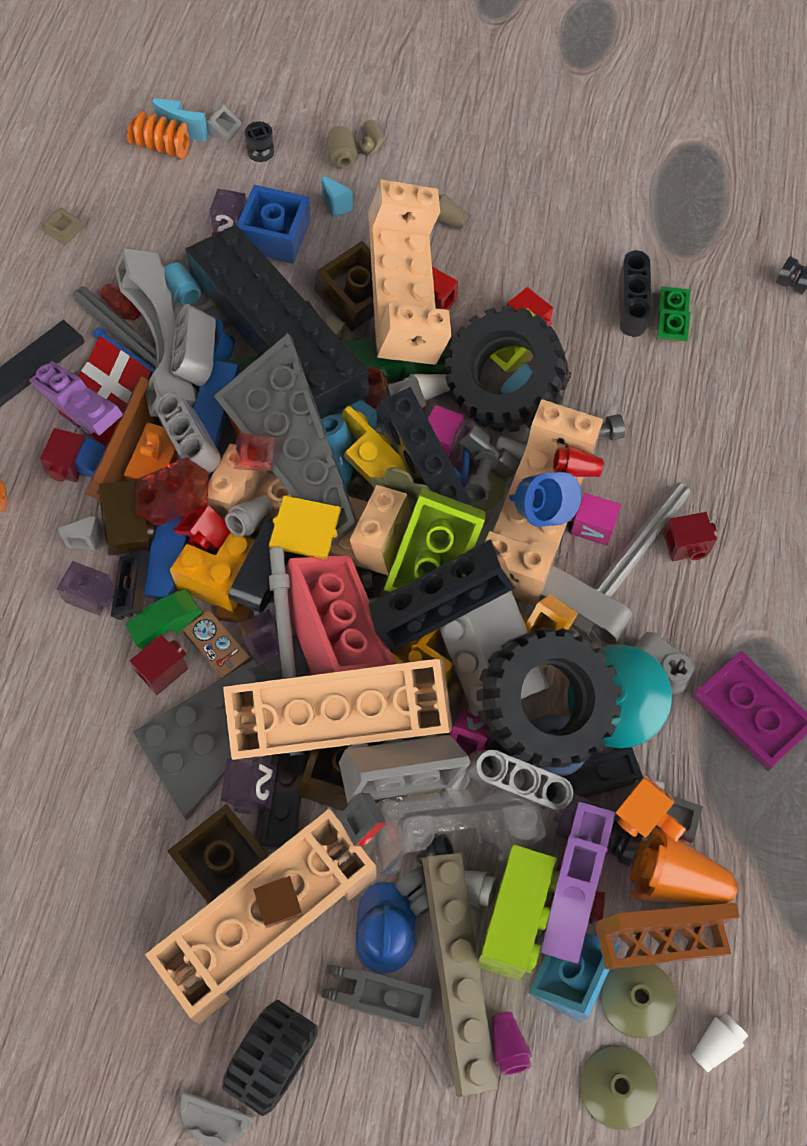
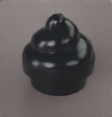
(440, 846)

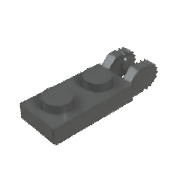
(382, 996)

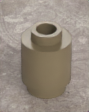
(341, 147)

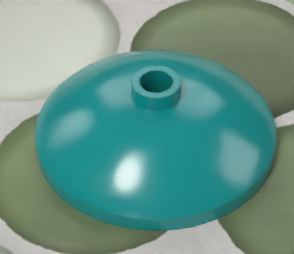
(644, 697)

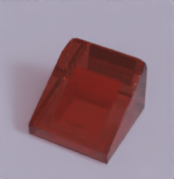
(254, 452)

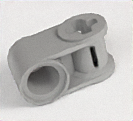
(669, 659)

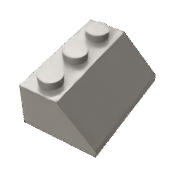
(479, 635)
(402, 766)

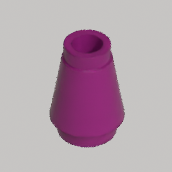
(509, 1045)

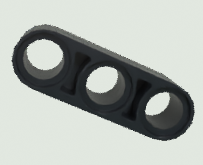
(635, 293)
(252, 582)

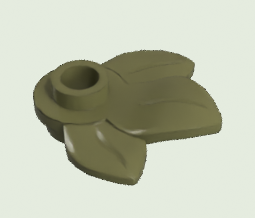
(400, 481)

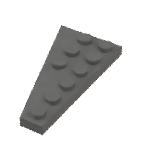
(277, 403)
(192, 739)

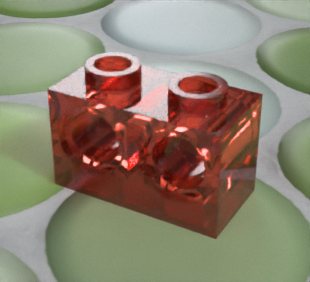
(171, 492)

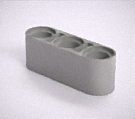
(193, 345)
(187, 431)
(535, 782)

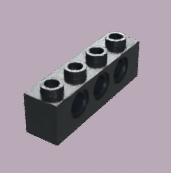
(419, 445)
(441, 596)

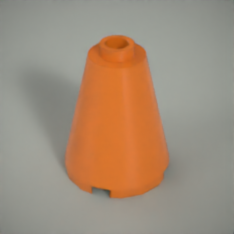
(678, 874)

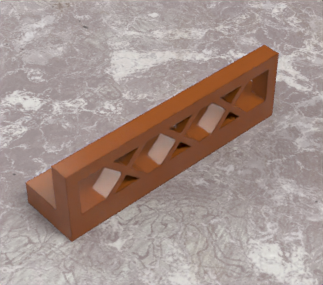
(123, 440)
(668, 920)

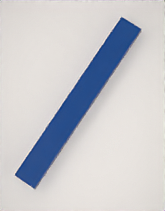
(166, 543)

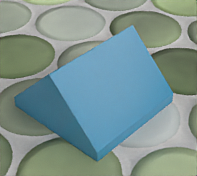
(572, 986)

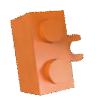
(151, 453)
(646, 808)

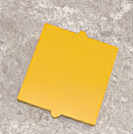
(305, 527)

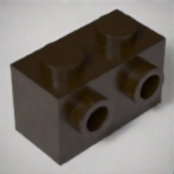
(122, 526)

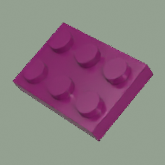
(753, 710)

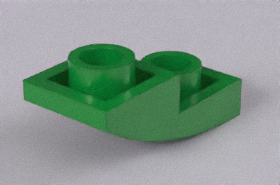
(673, 314)
(168, 613)

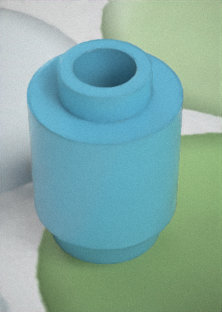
(181, 284)

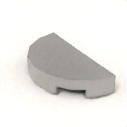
(212, 1122)

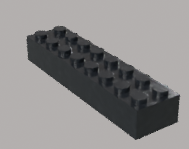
(268, 307)

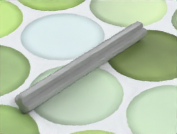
(643, 539)

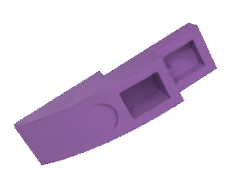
(75, 399)
(578, 882)

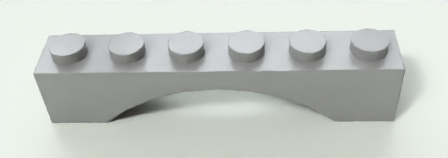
(144, 284)

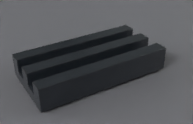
(130, 584)

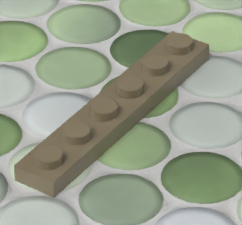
(459, 975)

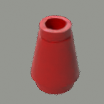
(577, 462)

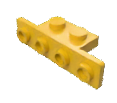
(372, 450)

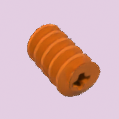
(159, 136)

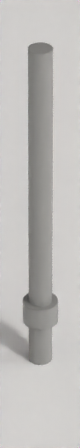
(280, 583)

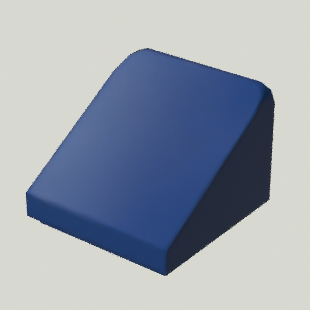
(89, 457)

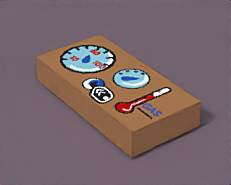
(216, 644)

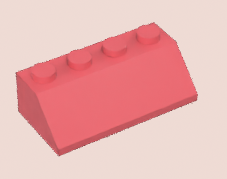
(333, 616)

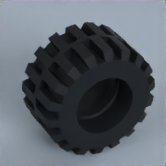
(269, 1057)

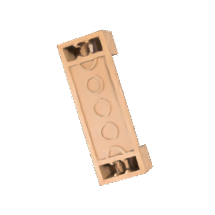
(402, 274)
(369, 544)
(530, 548)
(338, 709)
(229, 934)

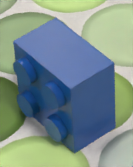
(275, 222)

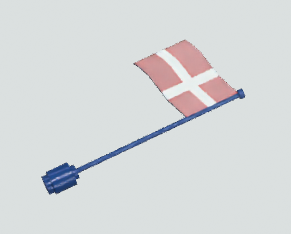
(113, 374)

